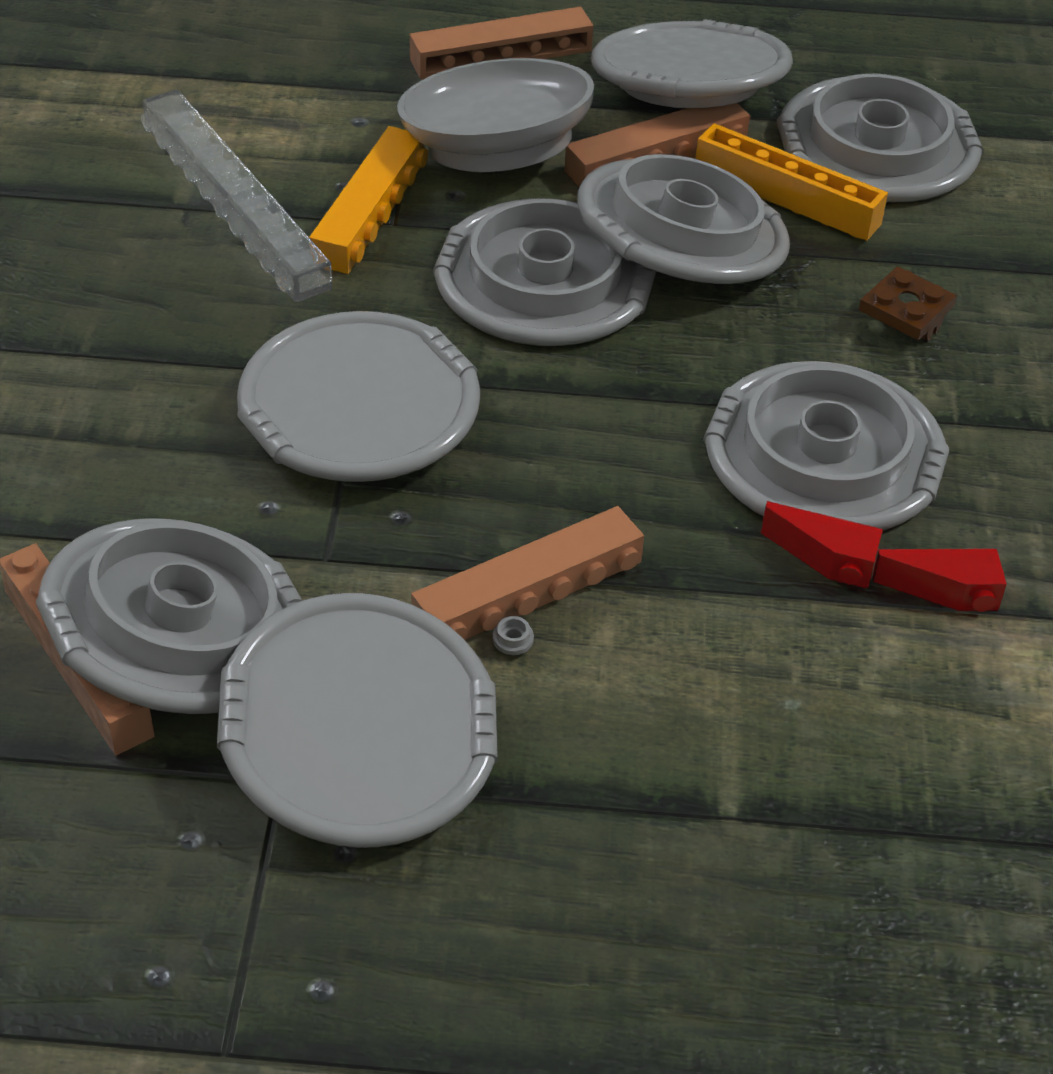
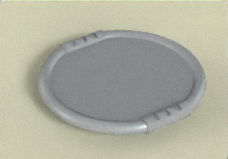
(691, 62)
(883, 134)
(684, 219)
(538, 275)
(358, 396)
(827, 443)
(158, 608)
(357, 720)

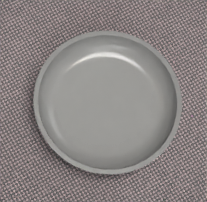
(497, 112)

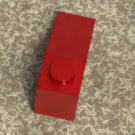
(828, 544)
(944, 576)

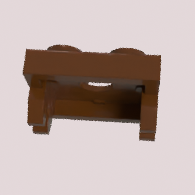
(915, 318)

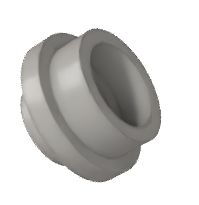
(513, 636)

